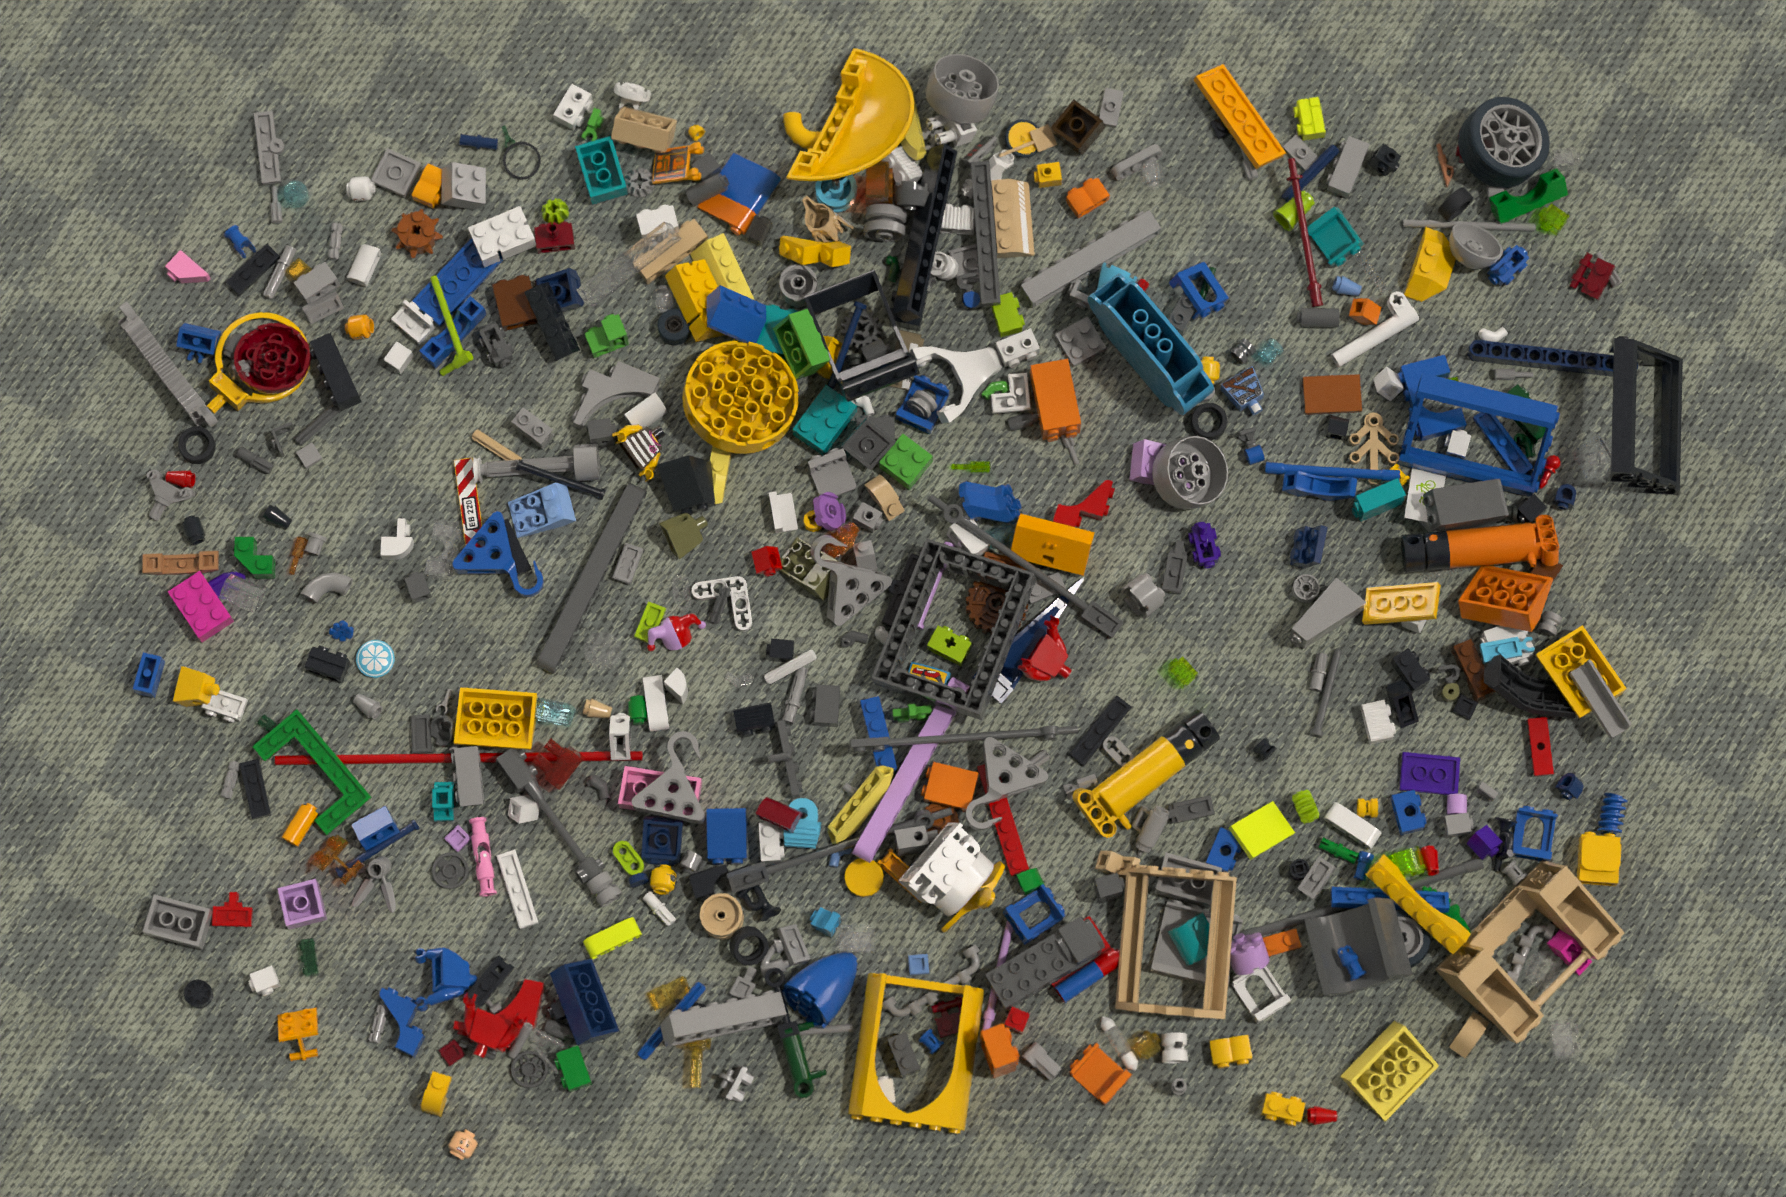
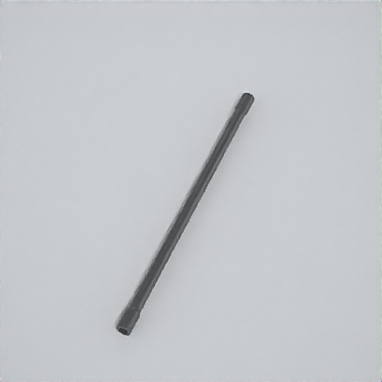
(1466, 867)

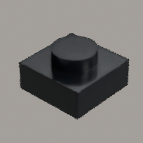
(1219, 128)

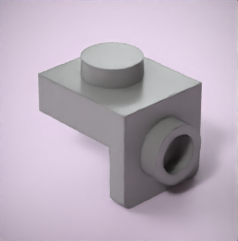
(1079, 298)

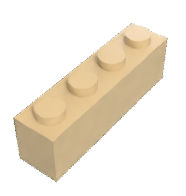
(691, 238)

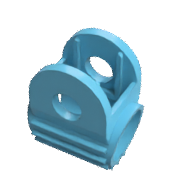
(807, 829)

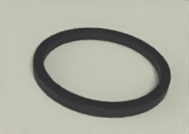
(521, 143)

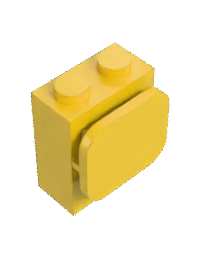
(1599, 859)

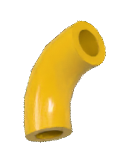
(797, 132)

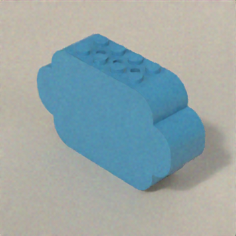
(1150, 344)

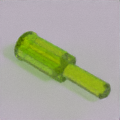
(974, 466)

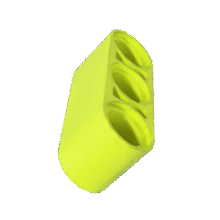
(611, 937)

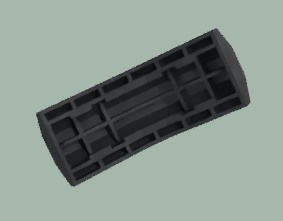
(1524, 691)

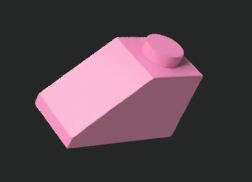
(185, 270)

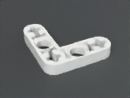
(735, 596)

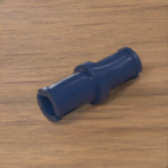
(478, 142)

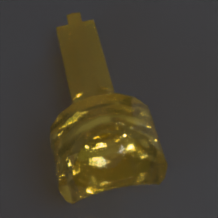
(697, 1049)

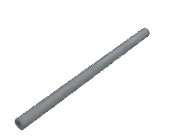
(1485, 225)

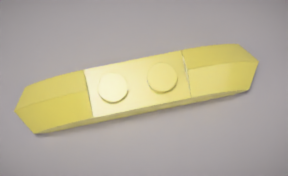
(913, 141)
(720, 466)
(861, 804)

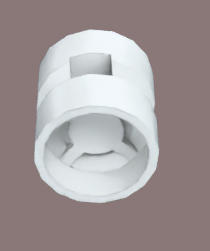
(944, 266)
(1176, 1054)

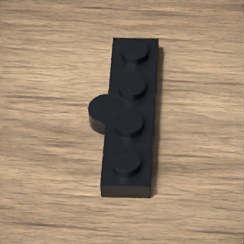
(898, 590)

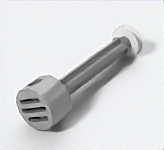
(584, 463)

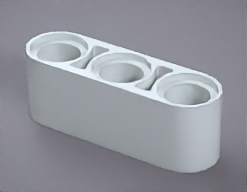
(655, 703)
(1355, 826)

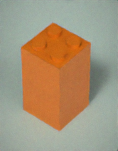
(1055, 399)

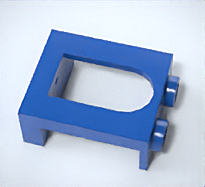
(1202, 306)
(922, 383)
(1548, 820)
(1040, 895)

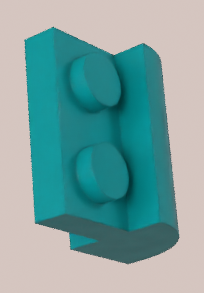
(1192, 938)

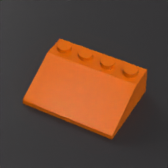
(1505, 598)

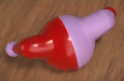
(674, 631)

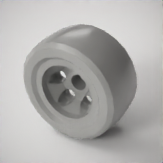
(967, 78)
(1208, 468)

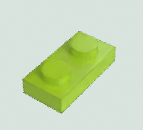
(651, 618)

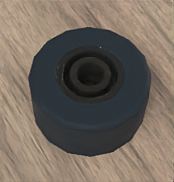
(673, 334)

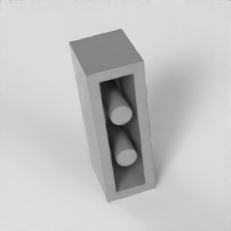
(1347, 167)
(468, 776)

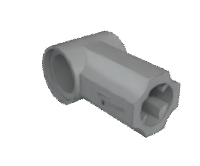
(1040, 1060)

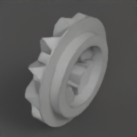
(646, 187)

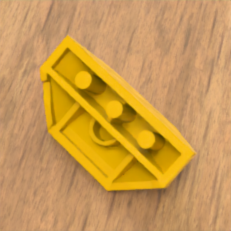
(1431, 266)

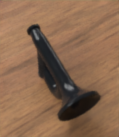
(1507, 838)
(767, 909)

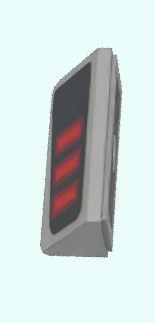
(979, 150)

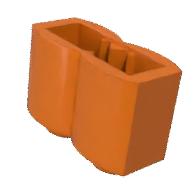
(1087, 197)

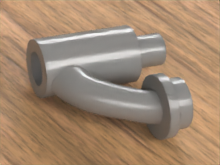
(766, 964)

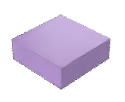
(458, 838)

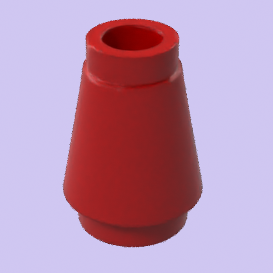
(181, 478)
(1430, 858)
(1319, 1115)

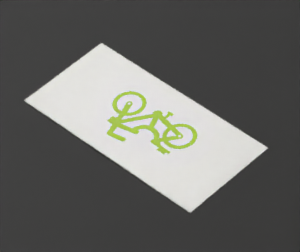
(1420, 483)

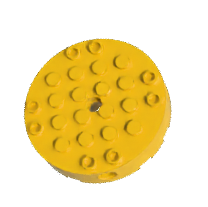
(740, 397)

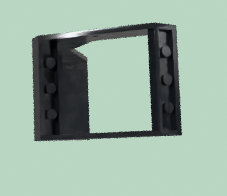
(877, 372)

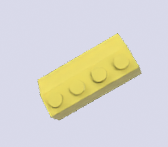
(722, 264)

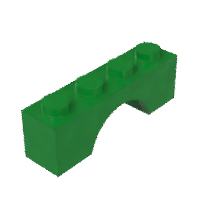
(1549, 188)

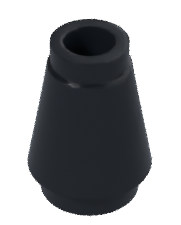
(277, 517)

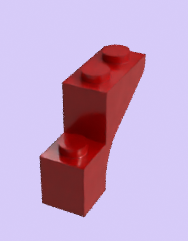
(1093, 506)

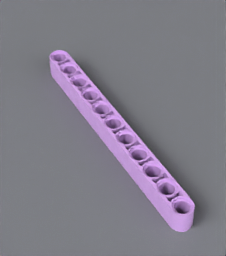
(904, 781)

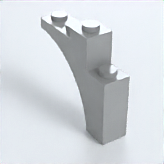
(601, 389)

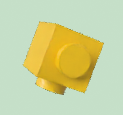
(1048, 175)

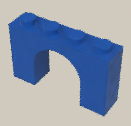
(1430, 423)

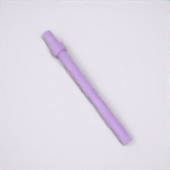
(989, 1014)

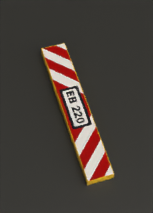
(468, 501)

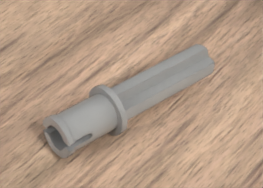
(279, 272)

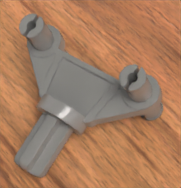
(165, 494)

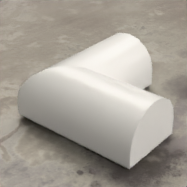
(1016, 400)

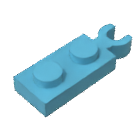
(1508, 648)

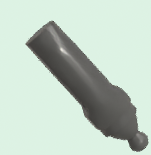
(1022, 421)
(558, 1030)

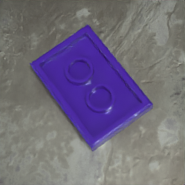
(1429, 773)

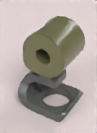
(1451, 690)

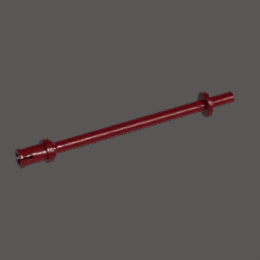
(1313, 286)

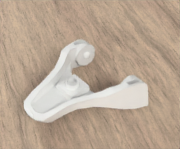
(969, 369)

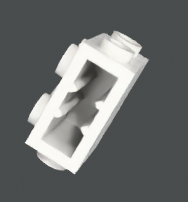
(1502, 632)

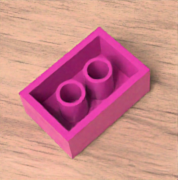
(200, 606)

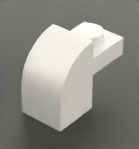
(397, 547)

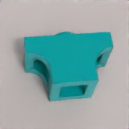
(443, 801)

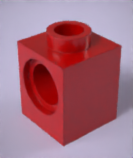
(767, 560)

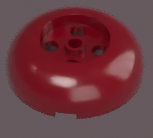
(273, 341)

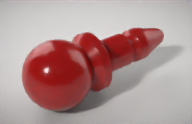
(1552, 463)

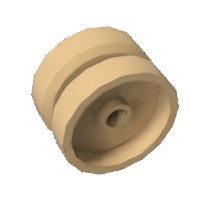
(721, 904)

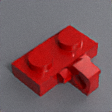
(232, 913)

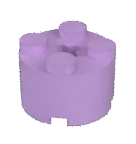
(1248, 953)

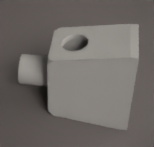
(906, 841)

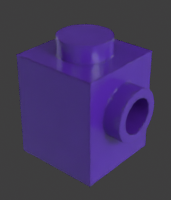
(1485, 843)

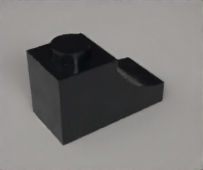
(705, 882)

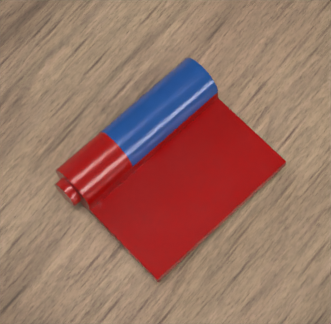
(1090, 973)

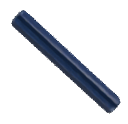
(1313, 171)

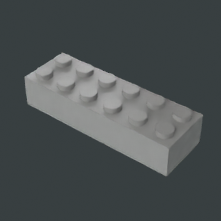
(722, 1018)

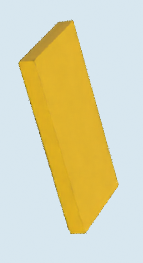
(1401, 603)

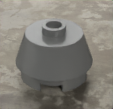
(910, 195)

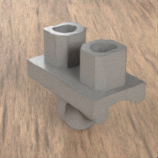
(739, 1076)

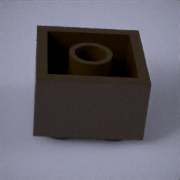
(1077, 127)

